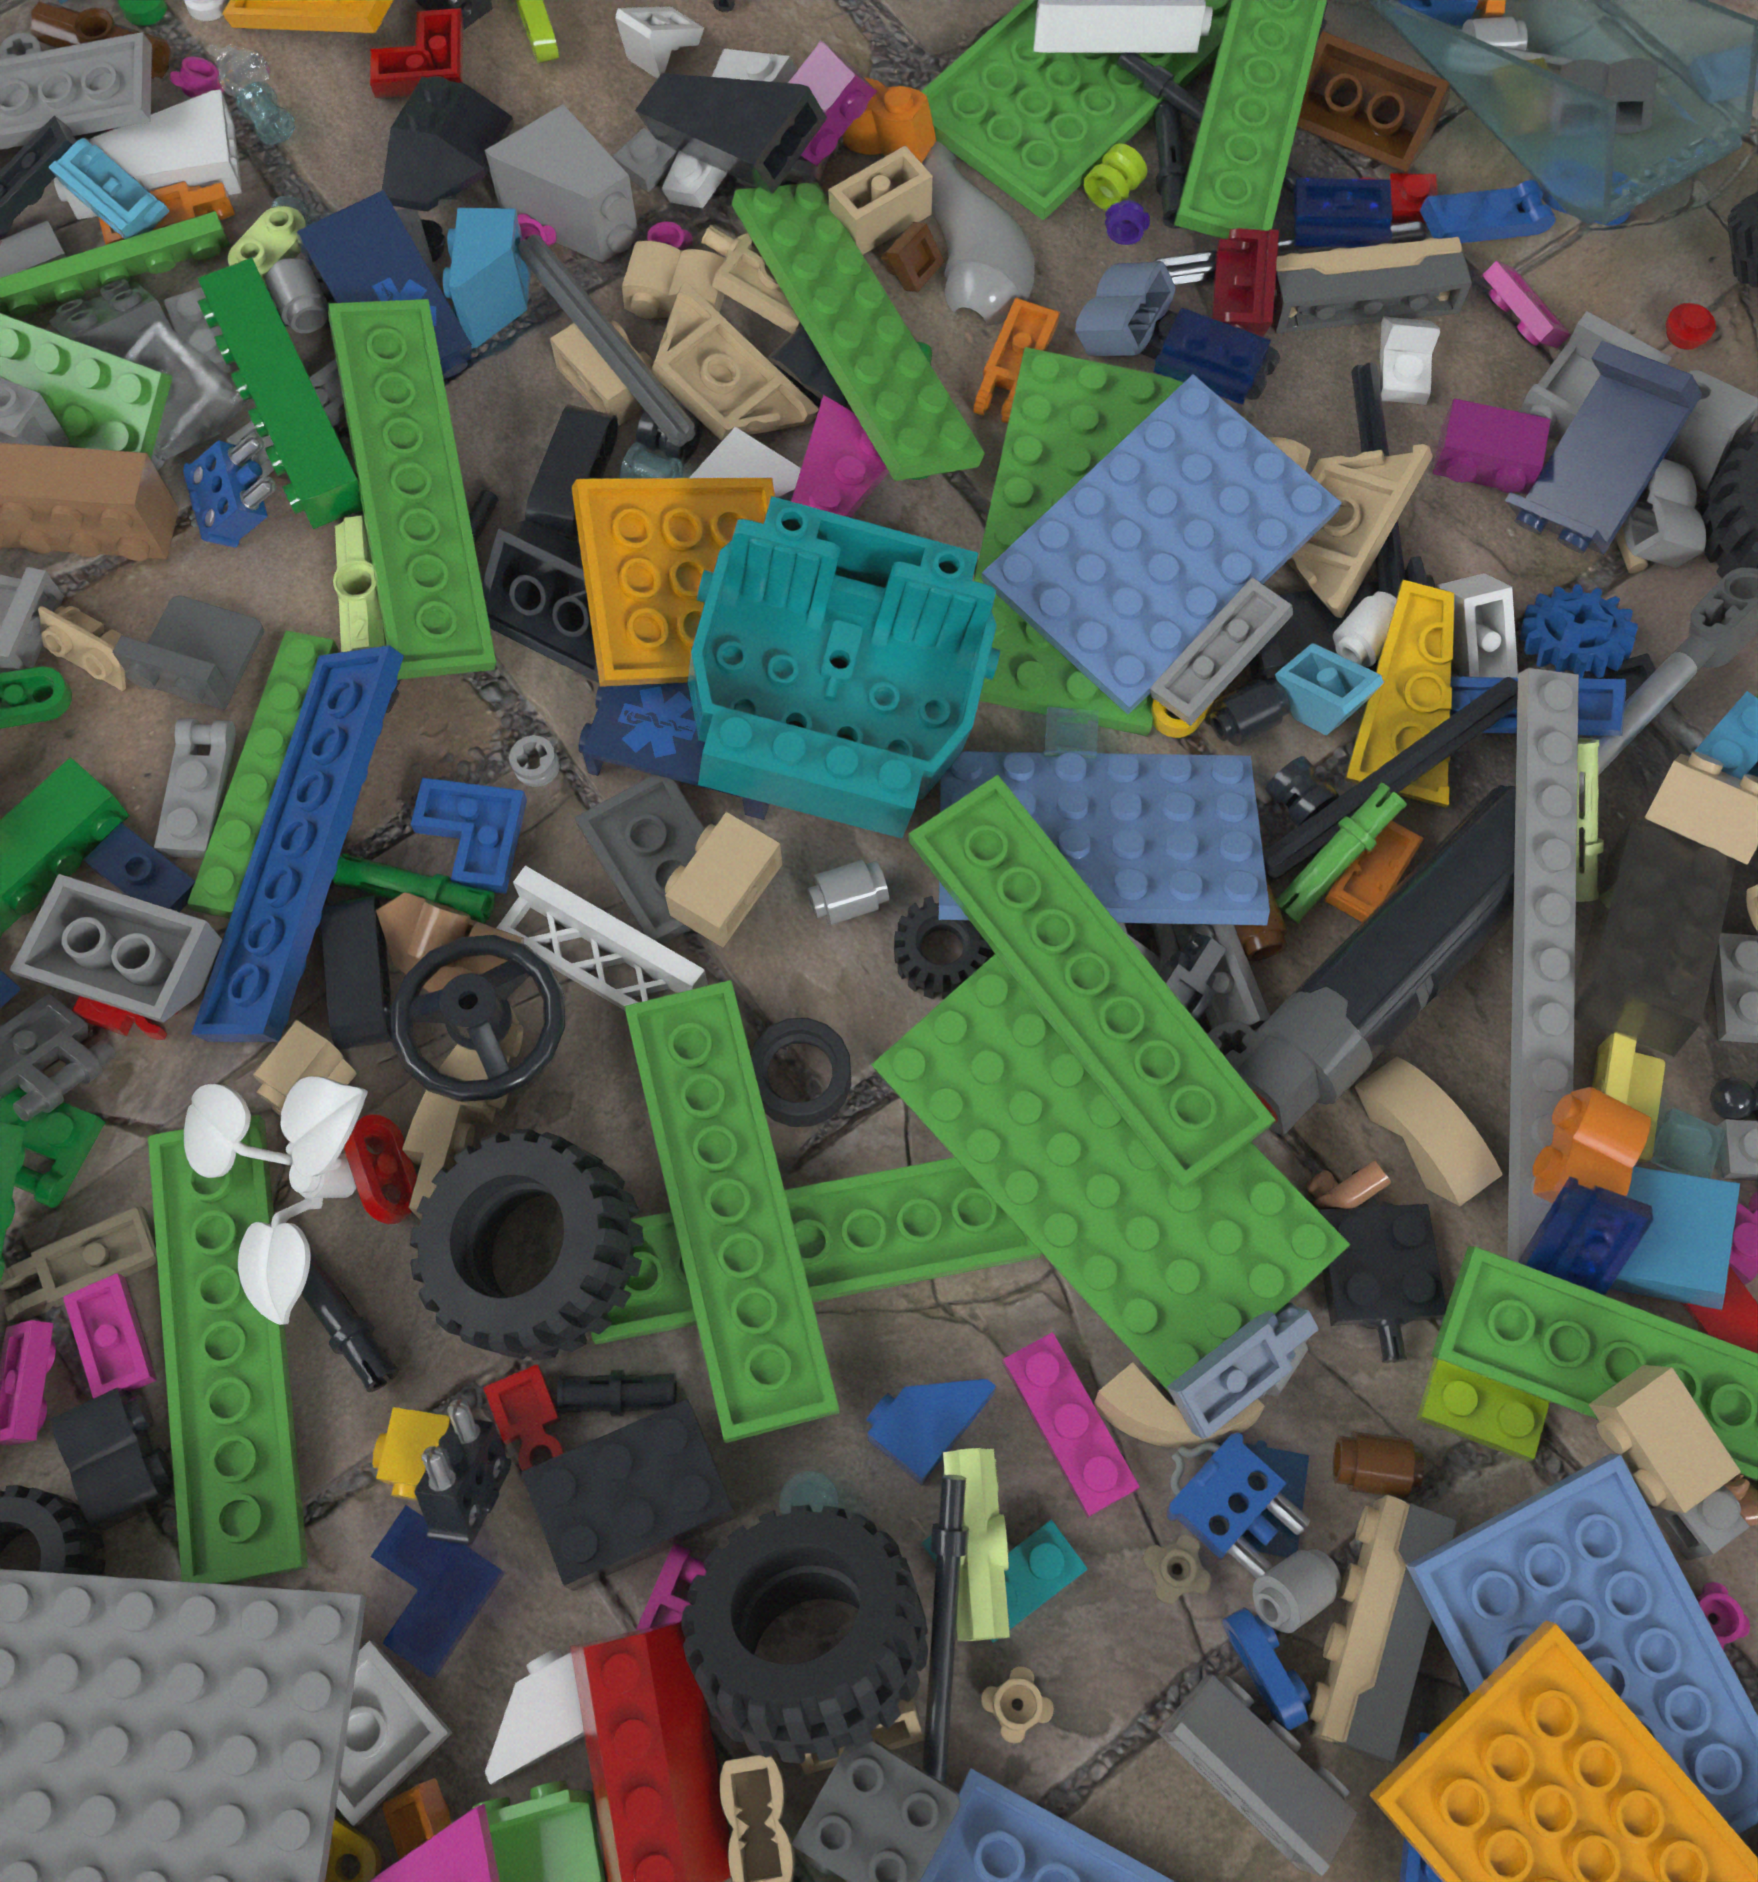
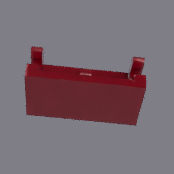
(1246, 279)

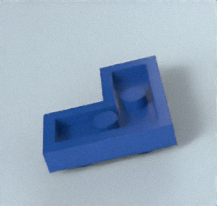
(484, 821)

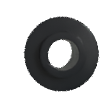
(1249, 711)

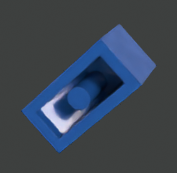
(926, 1422)

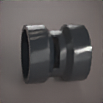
(653, 437)
(1300, 790)

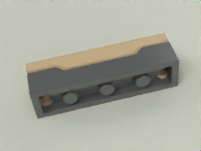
(1369, 283)
(1380, 1633)

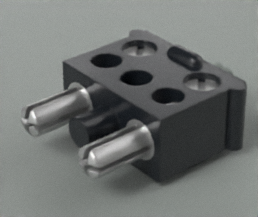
(461, 1477)

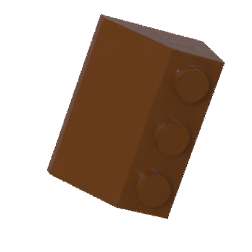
(1371, 103)

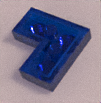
(450, 1585)

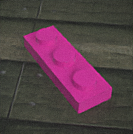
(1070, 1424)

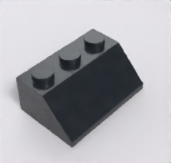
(540, 595)

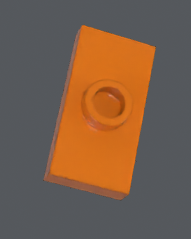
(1374, 872)

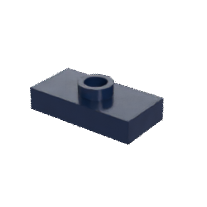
(140, 870)

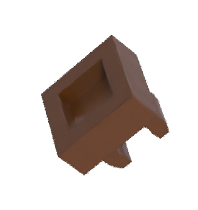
(913, 257)

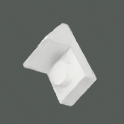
(653, 33)
(1406, 359)

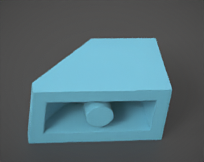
(1326, 687)

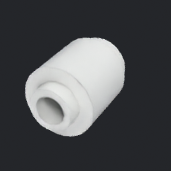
(1365, 629)

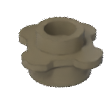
(1168, 1584)

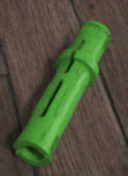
(1340, 852)

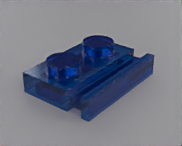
(1342, 212)
(1213, 351)
(1587, 1236)

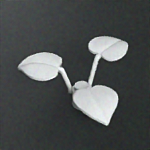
(318, 1124)

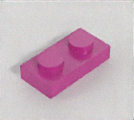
(1537, 320)
(109, 1336)
(23, 1369)

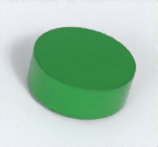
(143, 11)

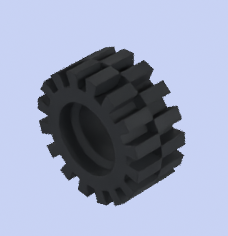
(918, 968)

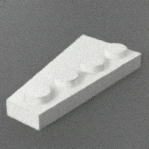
(694, 181)

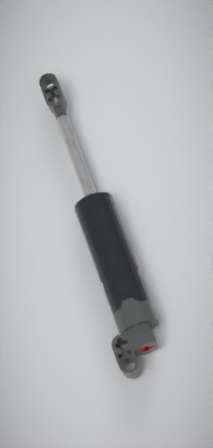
(1441, 910)

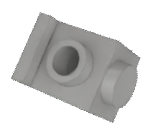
(1711, 1521)

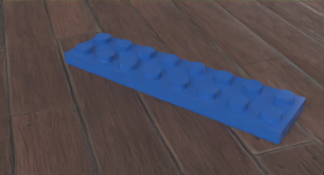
(298, 848)

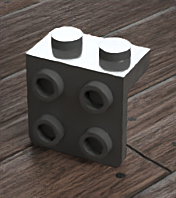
(112, 319)
(193, 652)
(876, 1818)

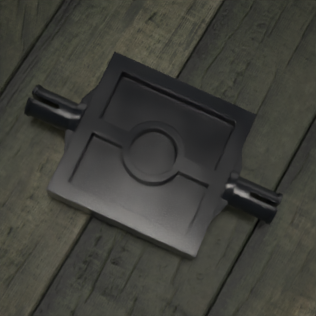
(1386, 1272)

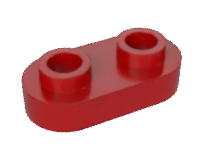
(384, 1172)

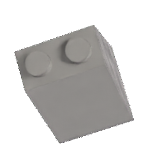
(566, 182)

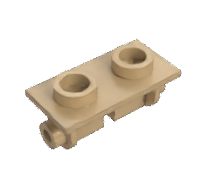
(75, 638)

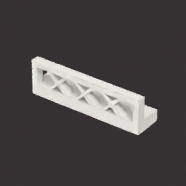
(603, 932)

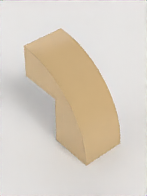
(1436, 1131)
(1144, 1413)

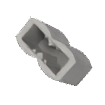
(1664, 520)

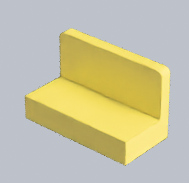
(1631, 1080)

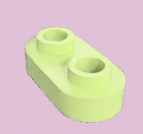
(270, 239)

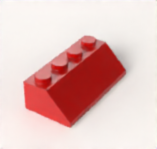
(651, 1758)

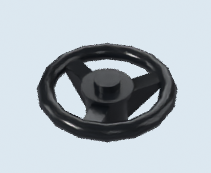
(477, 1016)

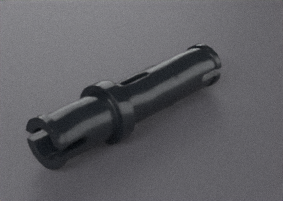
(1171, 159)
(348, 1331)

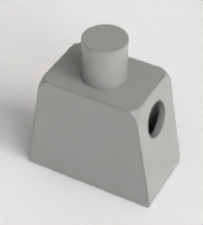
(1713, 428)

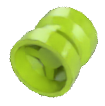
(1118, 174)

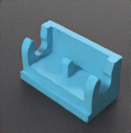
(108, 190)

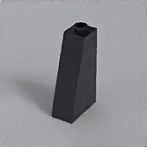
(734, 124)

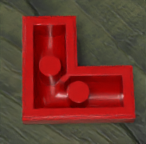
(436, 53)

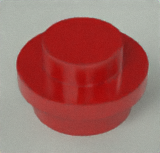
(1689, 326)

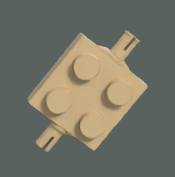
(749, 280)

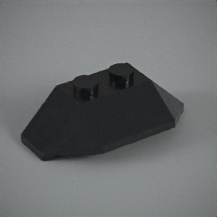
(440, 143)

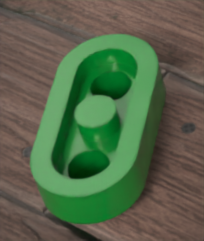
(22, 696)

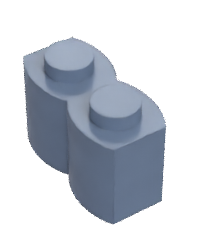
(1125, 309)

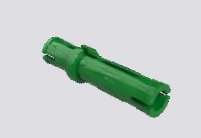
(393, 881)

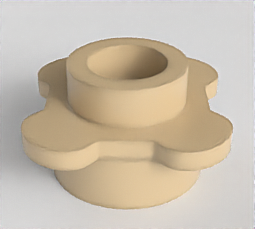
(1034, 1710)

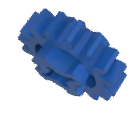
(1578, 631)

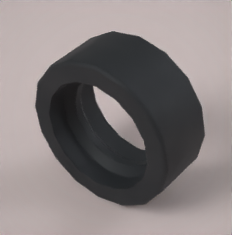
(798, 1032)

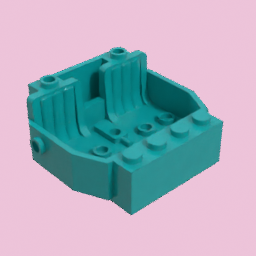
(852, 591)

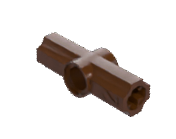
(67, 27)

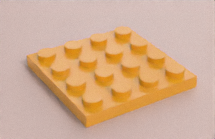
(645, 563)

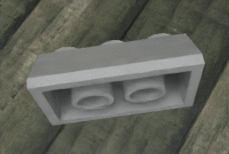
(118, 950)
(1261, 1773)

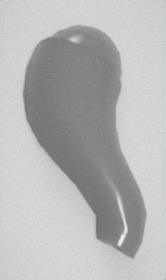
(986, 248)

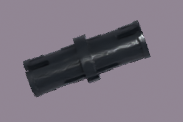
(616, 1393)

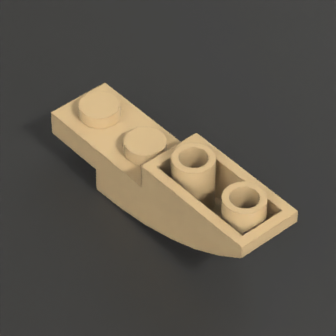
(443, 1124)

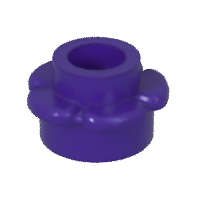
(1126, 222)

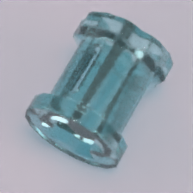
(265, 113)
(643, 464)

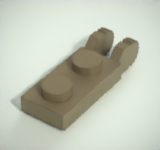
(109, 1247)

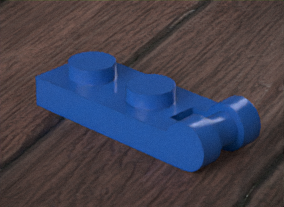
(1488, 214)

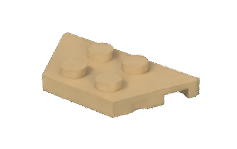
(723, 374)
(1372, 499)

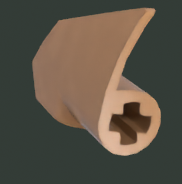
(420, 925)

